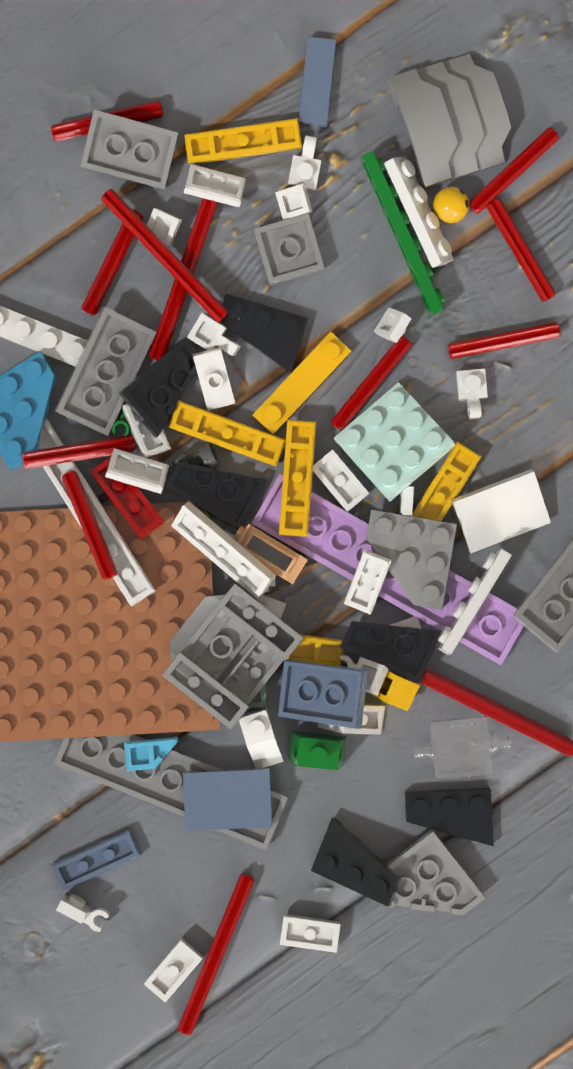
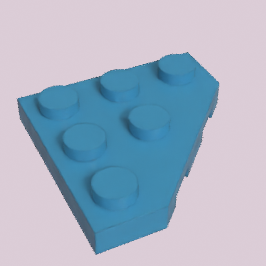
(24, 407)

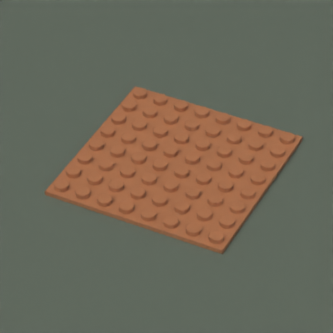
(74, 646)

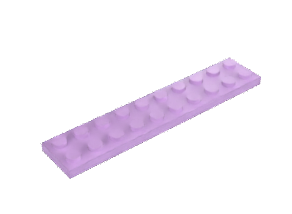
(339, 542)

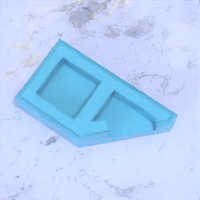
(147, 753)

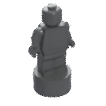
(204, 457)

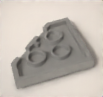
(418, 554)
(433, 878)

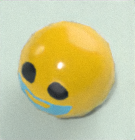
(451, 204)

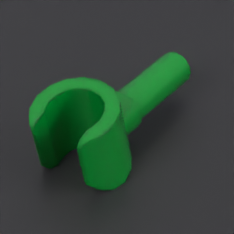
(122, 420)

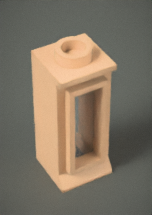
(271, 553)

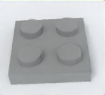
(289, 249)

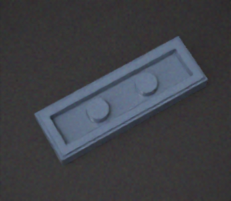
(317, 81)
(96, 859)

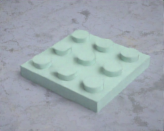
(394, 441)

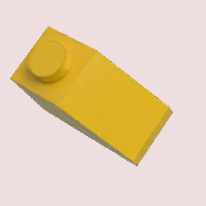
(397, 691)

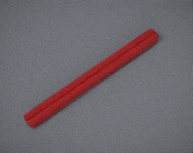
(164, 255)
(178, 292)
(497, 712)
(216, 954)

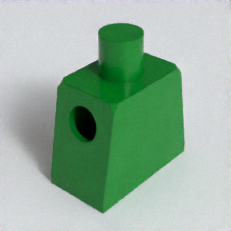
(317, 750)

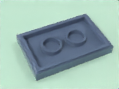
(323, 693)
(227, 799)

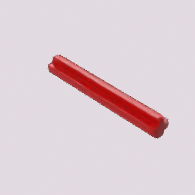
(81, 126)
(513, 170)
(521, 250)
(108, 269)
(503, 340)
(371, 383)
(77, 451)
(89, 525)

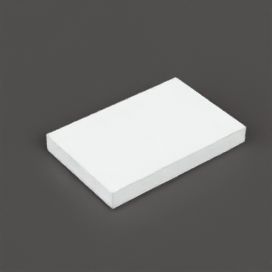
(501, 511)

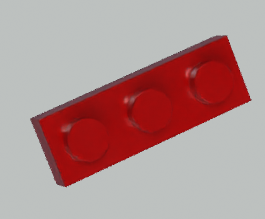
(128, 501)

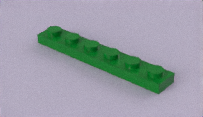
(398, 223)

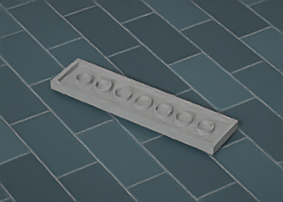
(105, 762)

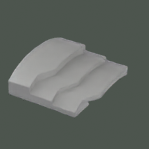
(452, 118)
(228, 653)

